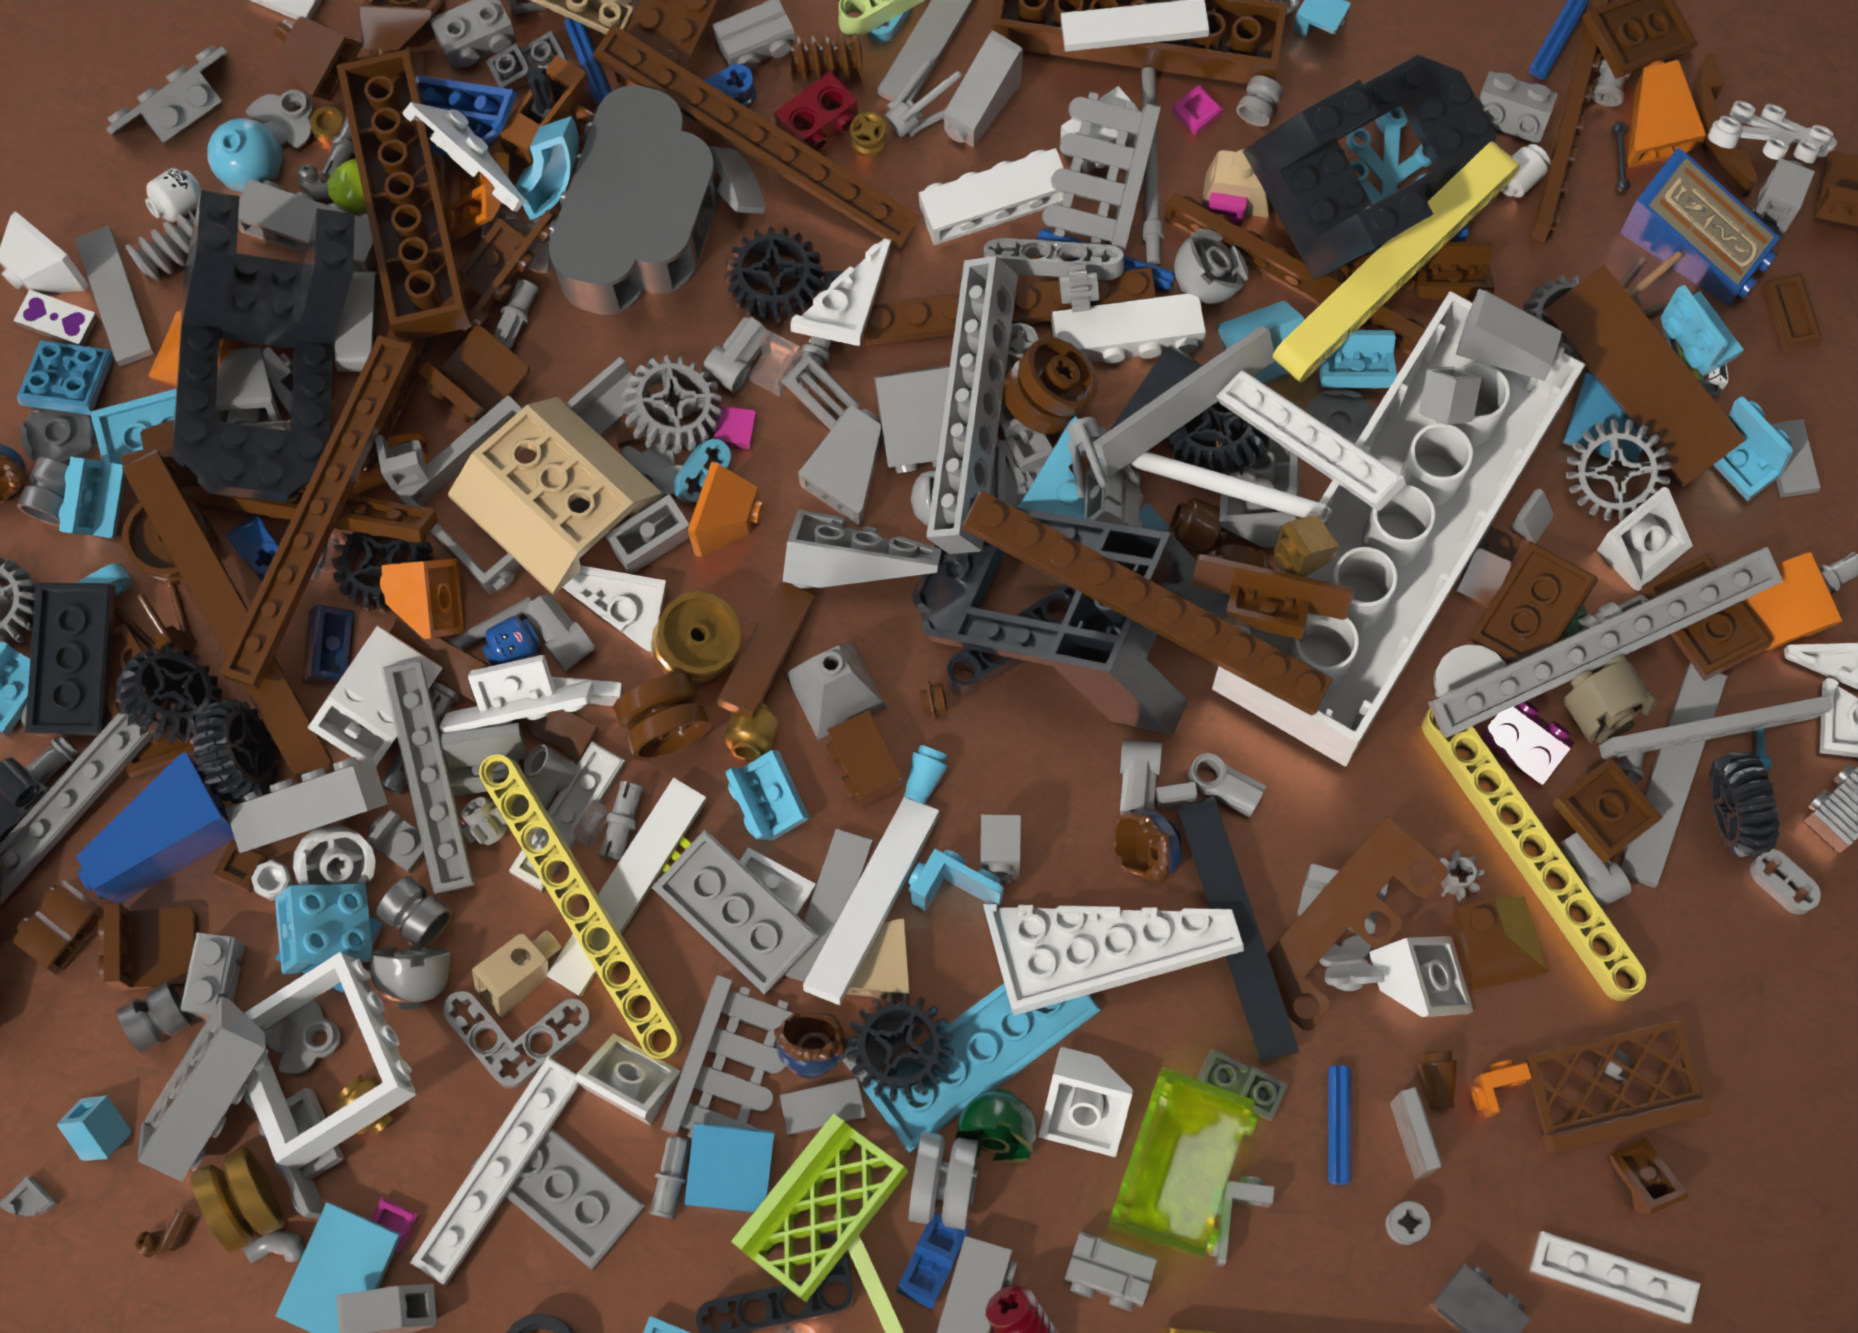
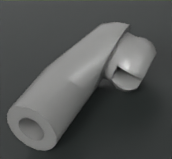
(279, 1242)

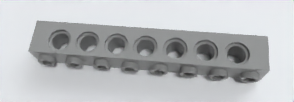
(972, 400)

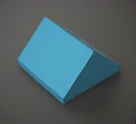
(1278, 318)

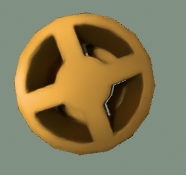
(871, 126)

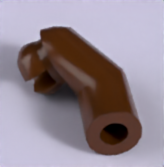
(166, 1240)

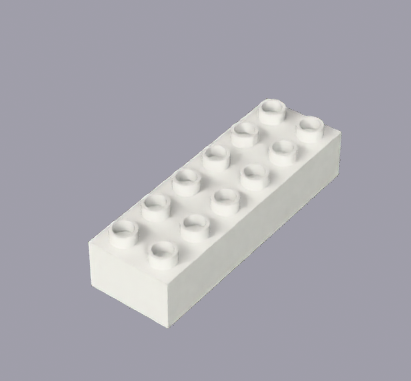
(1418, 543)

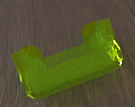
(1181, 1164)

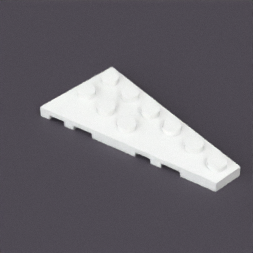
(1089, 949)

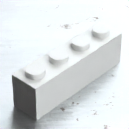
(990, 196)
(1133, 328)

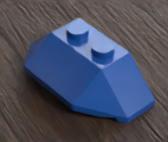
(482, 105)

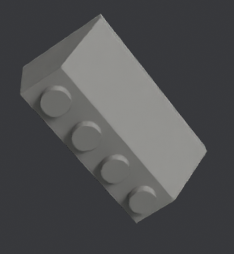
(201, 1091)

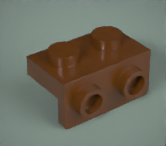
(1458, 269)

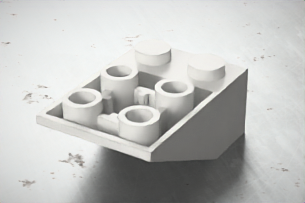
(358, 709)

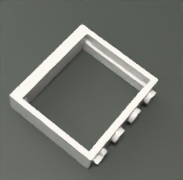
(264, 1089)

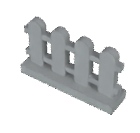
(1110, 154)
(731, 1046)

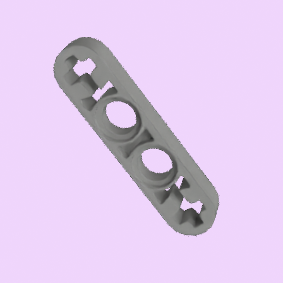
(1099, 258)

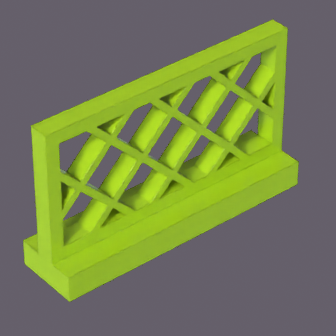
(800, 1191)

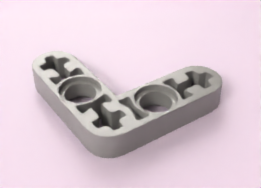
(505, 1048)

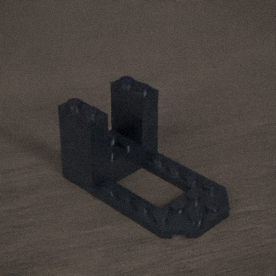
(1316, 185)
(262, 304)
(1094, 644)

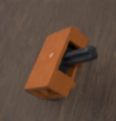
(553, 95)

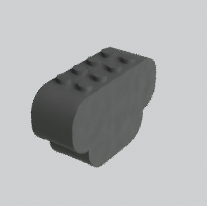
(633, 205)

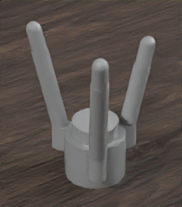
(905, 116)
(1082, 435)

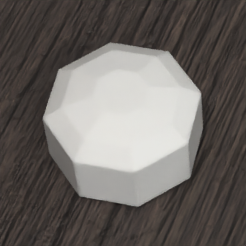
(271, 879)

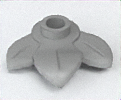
(276, 115)
(655, 466)
(297, 1038)

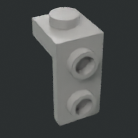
(1247, 1191)

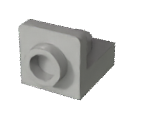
(397, 840)

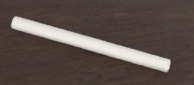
(1230, 486)

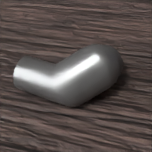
(313, 183)

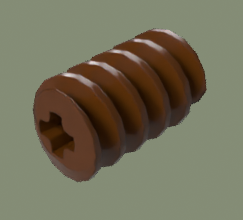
(826, 57)

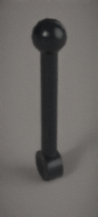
(1621, 129)

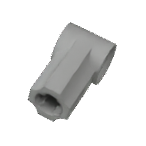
(732, 361)
(563, 638)
(1139, 768)
(547, 774)
(1230, 785)
(1604, 881)

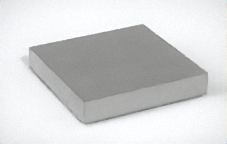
(1415, 1133)

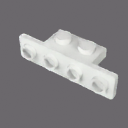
(515, 692)

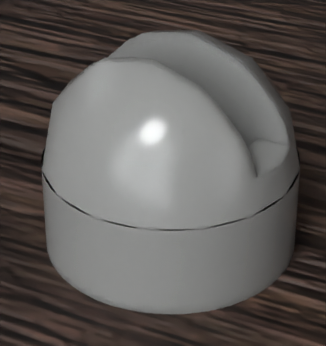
(1614, 1072)

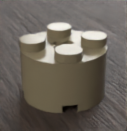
(1609, 700)

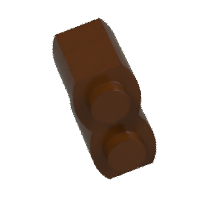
(58, 927)

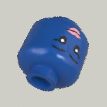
(510, 641)

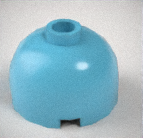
(242, 152)

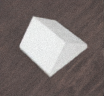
(1646, 540)
(628, 1078)

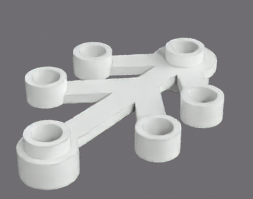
(1775, 129)

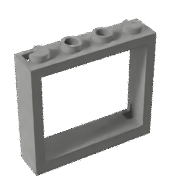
(447, 467)

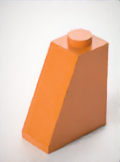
(1663, 116)

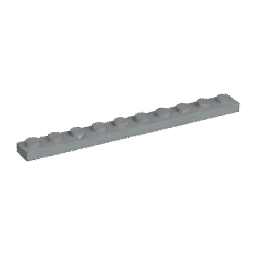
(1605, 641)

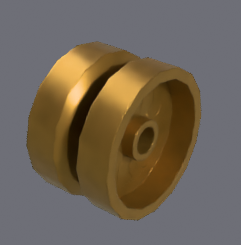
(701, 616)
(237, 1200)

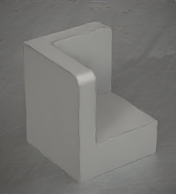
(1450, 395)
(401, 464)

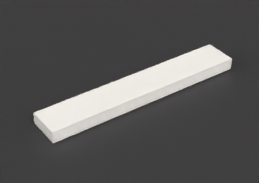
(1311, 440)
(632, 878)
(871, 901)
(496, 1171)

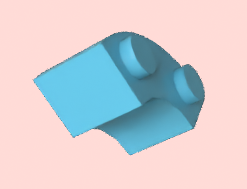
(553, 165)

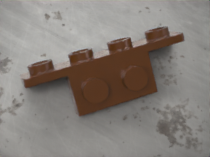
(497, 261)
(1270, 598)

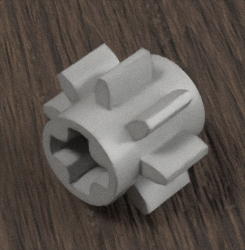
(1079, 288)
(482, 821)
(1465, 868)

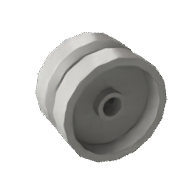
(944, 1181)

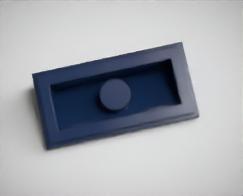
(327, 644)

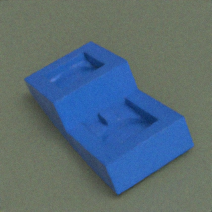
(931, 1262)

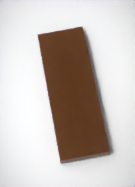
(1643, 374)

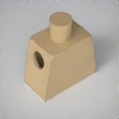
(1233, 175)
(885, 965)
(514, 971)

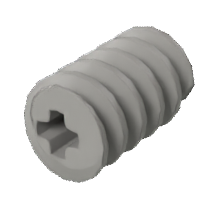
(163, 248)

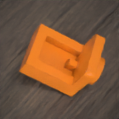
(1502, 1076)

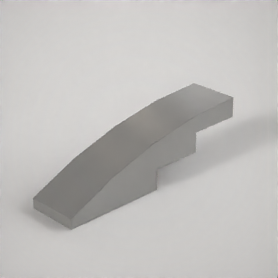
(1027, 446)

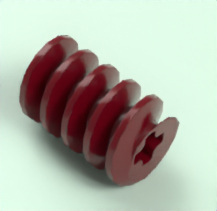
(1017, 1311)

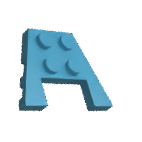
(1056, 489)

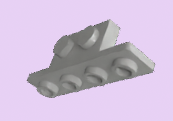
(177, 103)
(306, 1114)

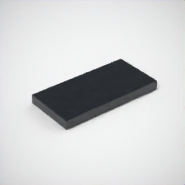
(70, 659)

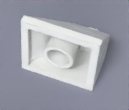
(36, 261)
(1423, 975)
(1085, 1103)

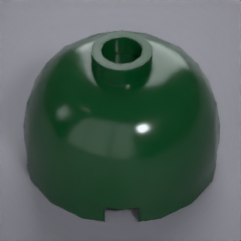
(1000, 1126)

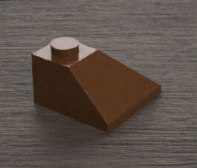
(391, 23)
(1497, 941)

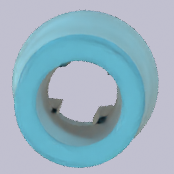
(925, 773)

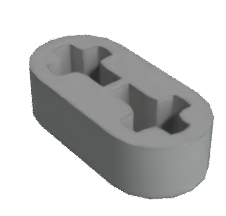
(1779, 888)

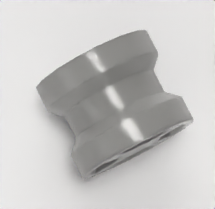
(1400, 1224)

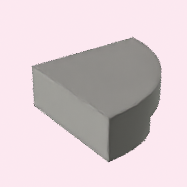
(28, 1199)

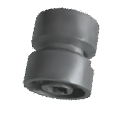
(47, 494)
(418, 916)
(151, 1019)

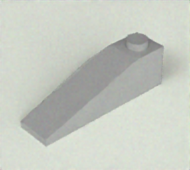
(1259, 524)
(830, 554)

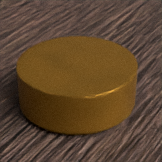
(326, 123)

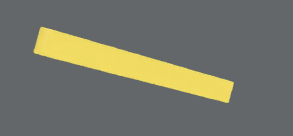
(1395, 263)
(1535, 868)
(566, 892)

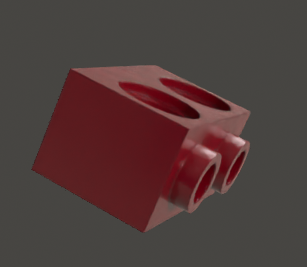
(811, 110)

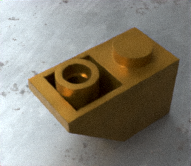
(1304, 546)

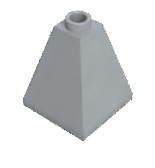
(245, 389)
(834, 688)

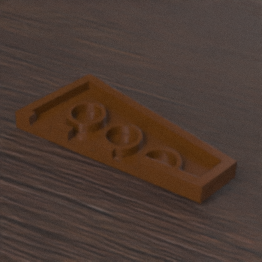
(152, 755)

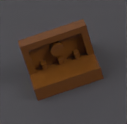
(1607, 810)

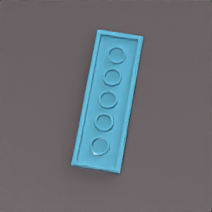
(988, 1052)

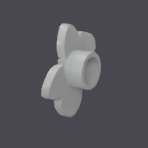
(1349, 965)

